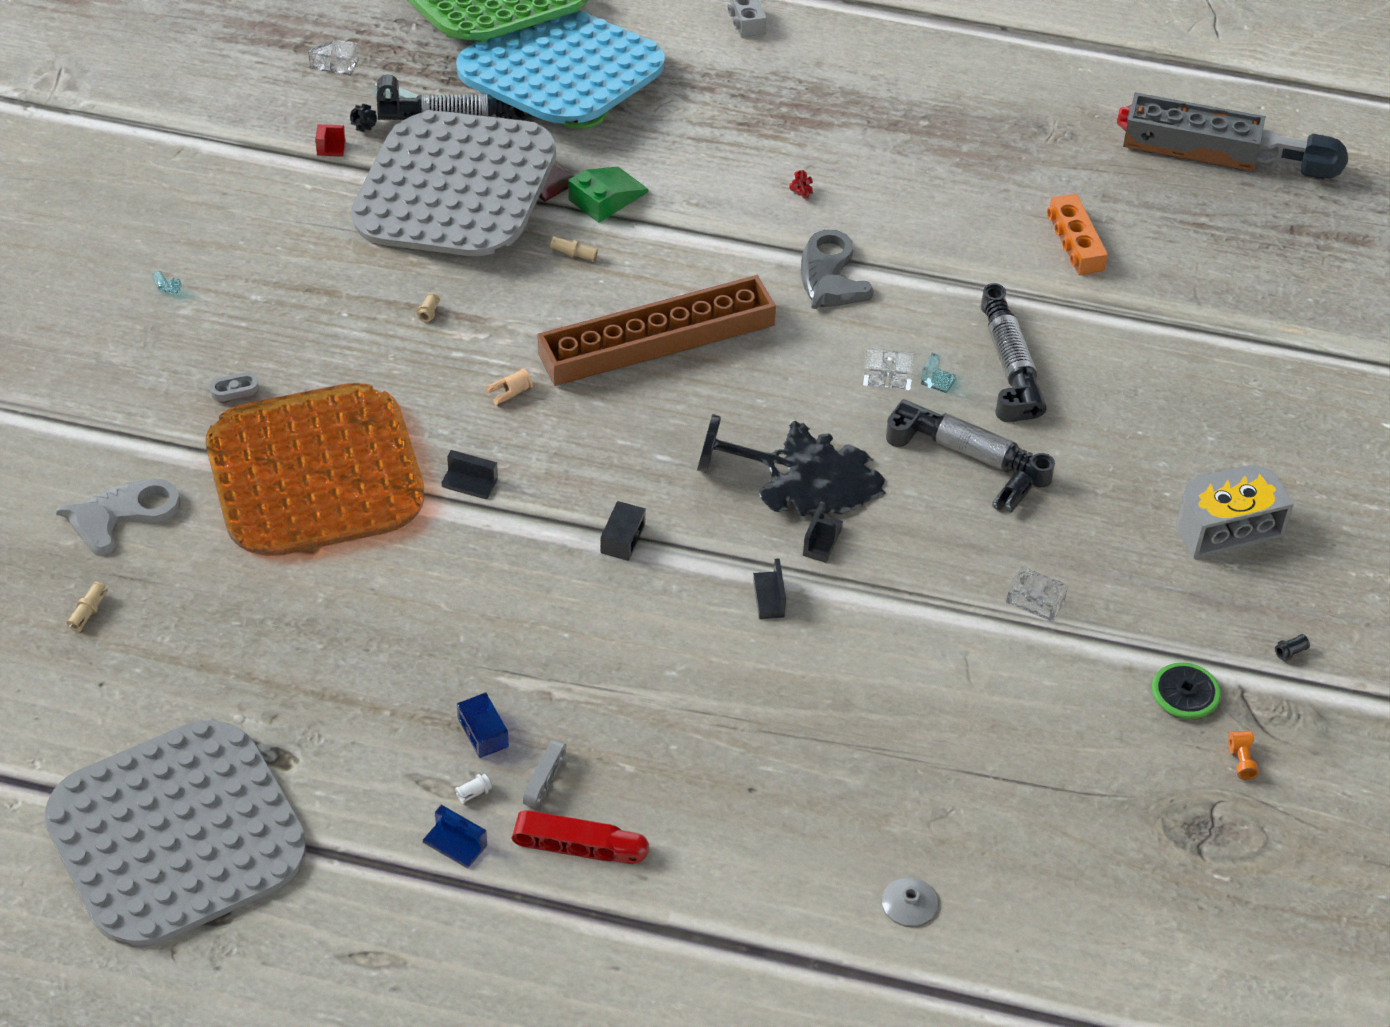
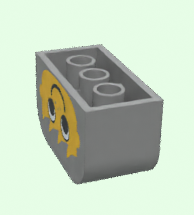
(1232, 510)

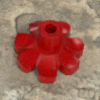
(801, 184)

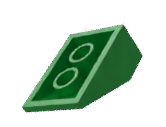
(604, 191)

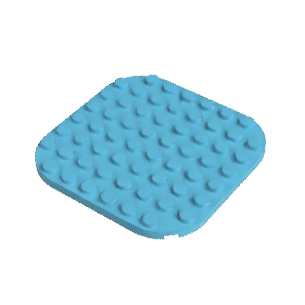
(562, 67)

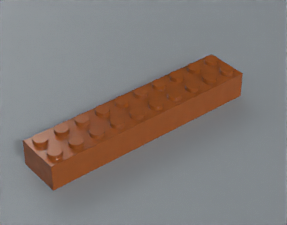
(656, 330)

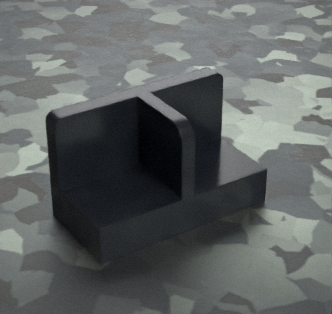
(821, 535)

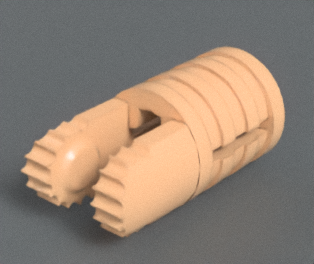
(512, 385)

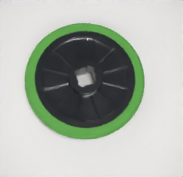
(1186, 690)

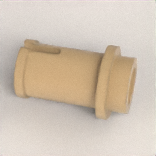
(426, 311)

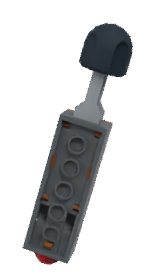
(1223, 137)

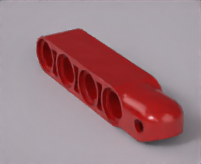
(578, 837)

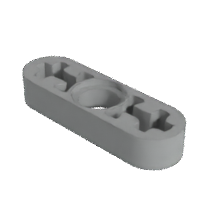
(544, 774)

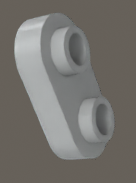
(234, 387)

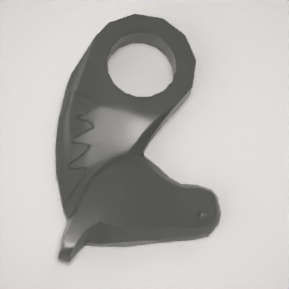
(822, 272)

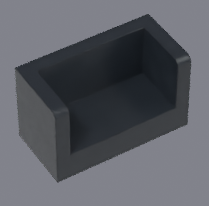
(622, 530)

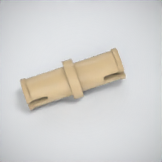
(573, 249)
(87, 606)

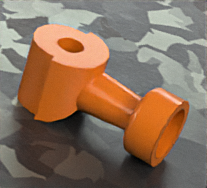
(1240, 744)

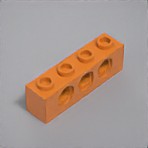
(1077, 234)

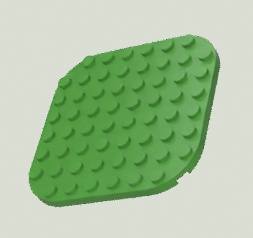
(491, 18)

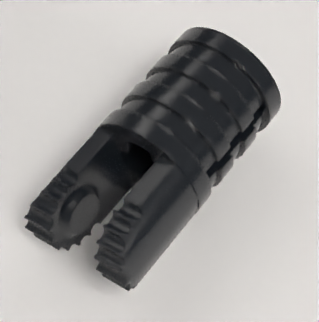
(1013, 491)

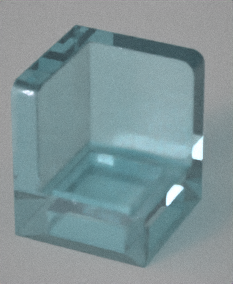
(935, 377)

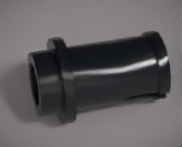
(1288, 648)

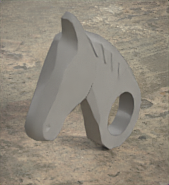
(99, 514)

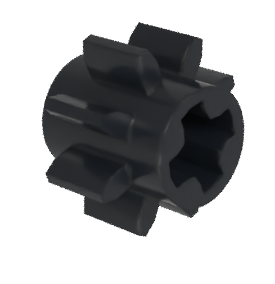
(363, 117)

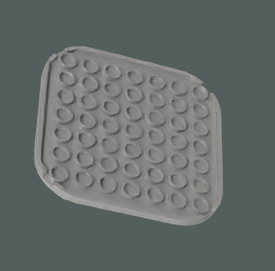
(454, 183)
(174, 832)

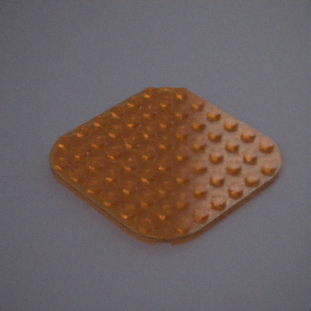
(314, 469)

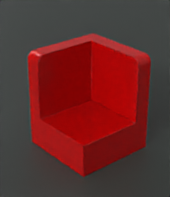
(330, 140)

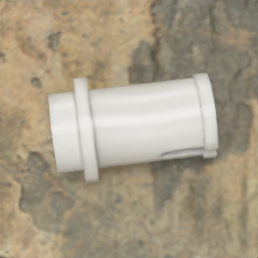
(473, 788)

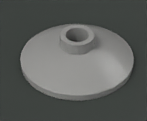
(909, 911)

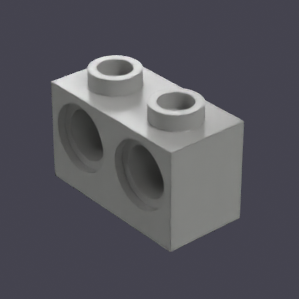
(747, 17)

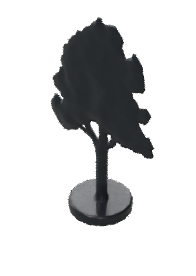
(814, 474)

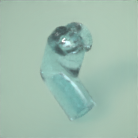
(163, 285)

